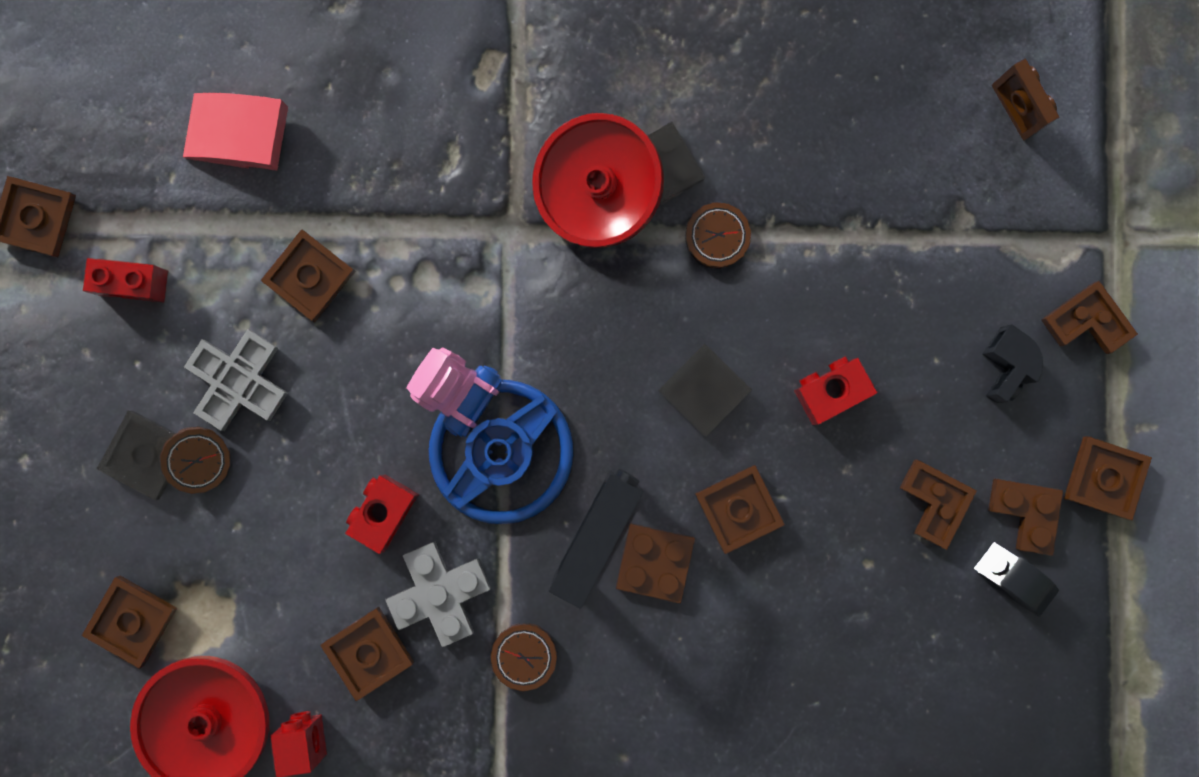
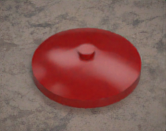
(598, 180)
(199, 720)

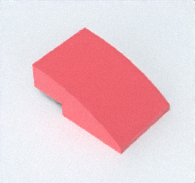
(236, 130)

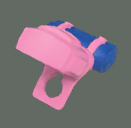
(453, 389)

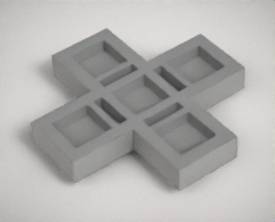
(235, 380)
(438, 594)

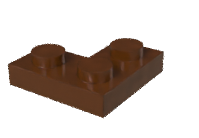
(1092, 311)
(946, 502)
(1037, 511)

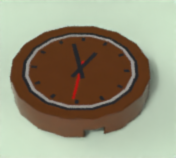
(718, 235)
(195, 460)
(524, 657)

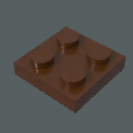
(1025, 99)
(34, 216)
(308, 275)
(1107, 478)
(739, 509)
(655, 563)
(129, 621)
(367, 653)

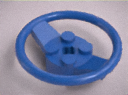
(482, 471)

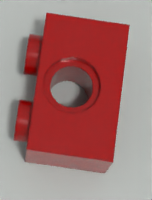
(125, 280)
(854, 387)
(398, 502)
(298, 744)

